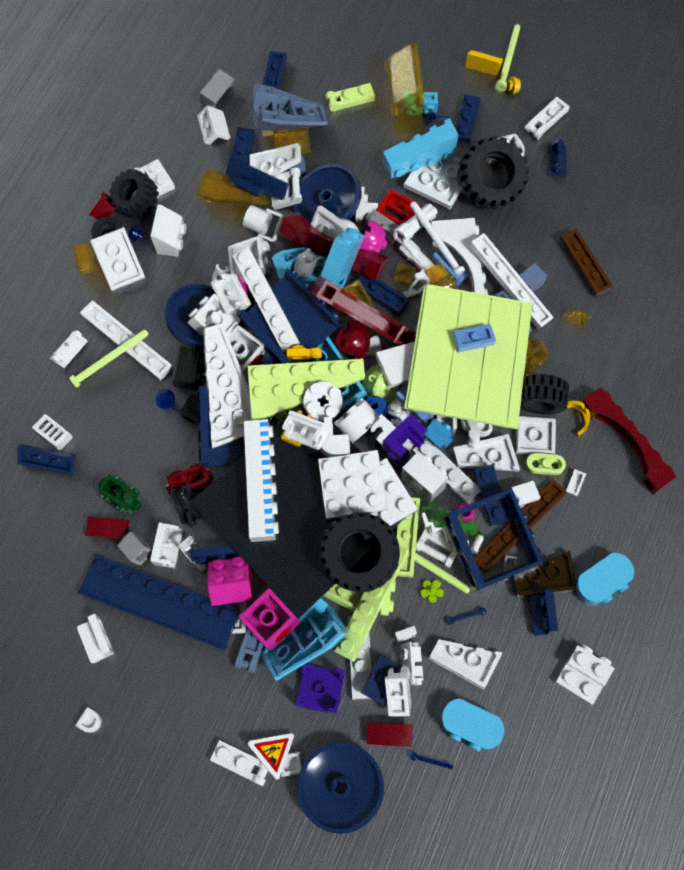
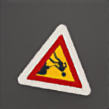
(272, 752)

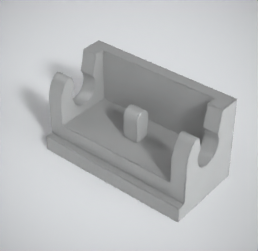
(216, 88)

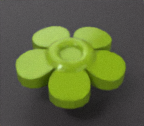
(432, 591)

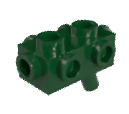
(125, 498)

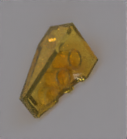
(218, 188)

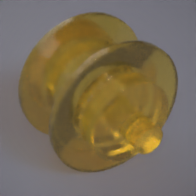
(578, 317)

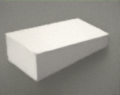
(575, 482)

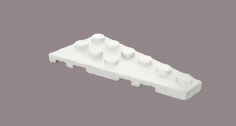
(226, 388)

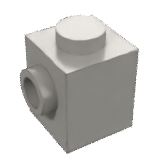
(135, 548)

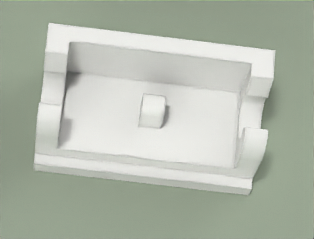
(231, 294)
(386, 428)
(305, 430)
(166, 545)
(398, 692)

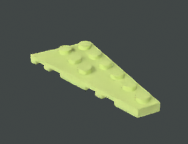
(284, 385)

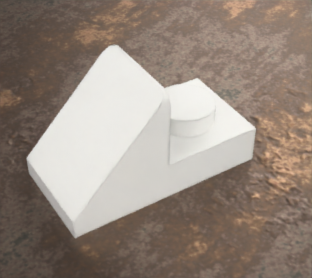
(364, 209)

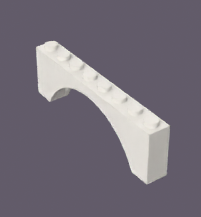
(457, 236)

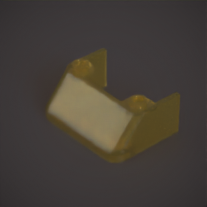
(407, 88)

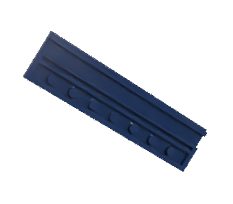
(159, 602)

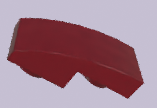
(106, 527)
(389, 734)

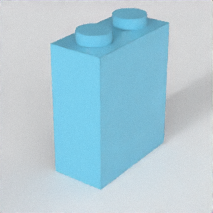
(342, 255)

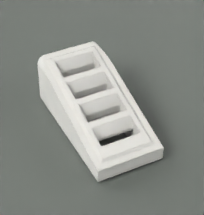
(61, 441)

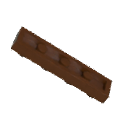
(586, 262)

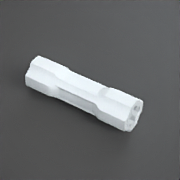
(407, 229)
(413, 254)

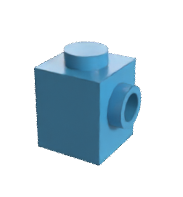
(439, 434)

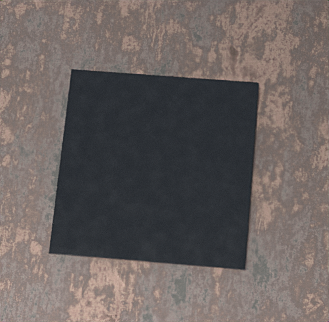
(292, 561)

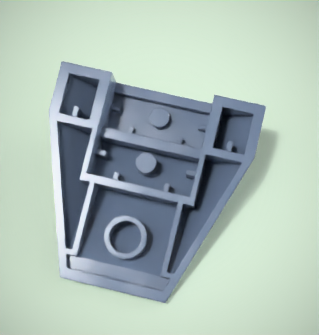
(283, 111)

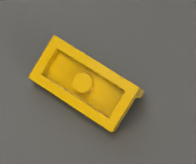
(483, 62)

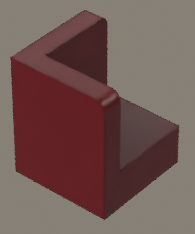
(102, 207)

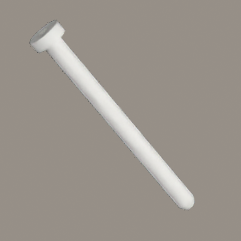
(436, 238)

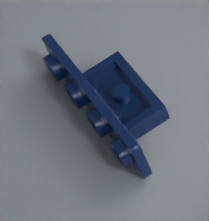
(256, 181)

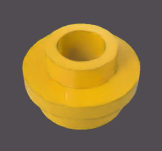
(513, 85)

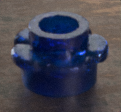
(136, 233)

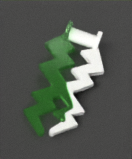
(471, 527)

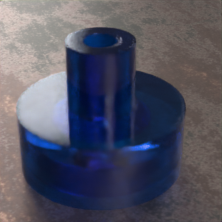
(165, 399)

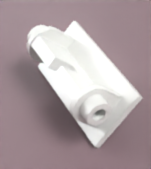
(69, 349)
(409, 655)

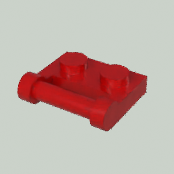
(398, 204)

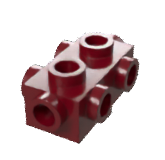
(189, 476)

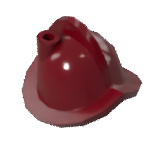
(354, 340)

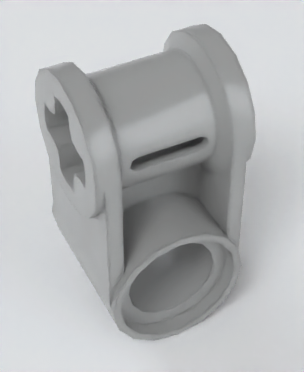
(307, 263)

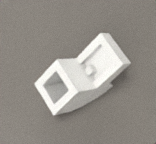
(334, 444)

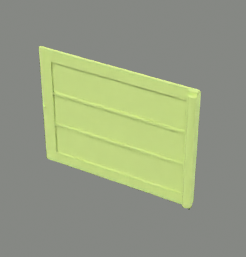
(475, 383)

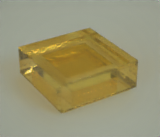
(404, 274)

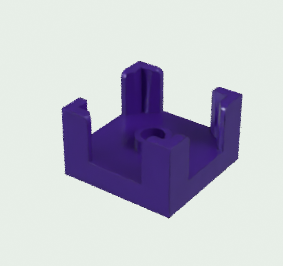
(393, 443)
(320, 689)

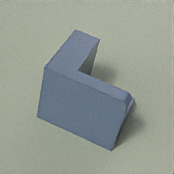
(534, 277)

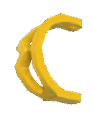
(585, 412)

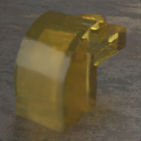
(85, 258)
(440, 277)

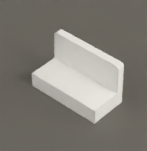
(213, 125)
(95, 639)

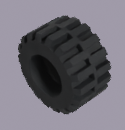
(124, 188)
(544, 394)

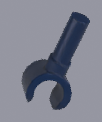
(433, 117)

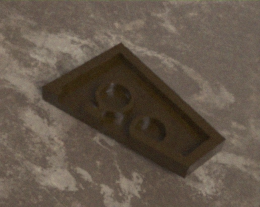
(553, 575)

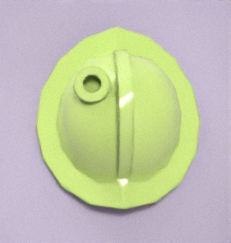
(376, 384)

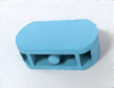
(604, 579)
(472, 725)

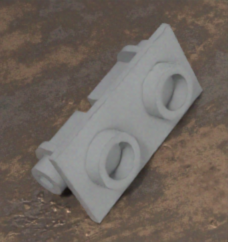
(388, 225)

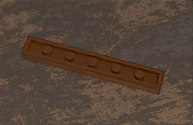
(508, 536)

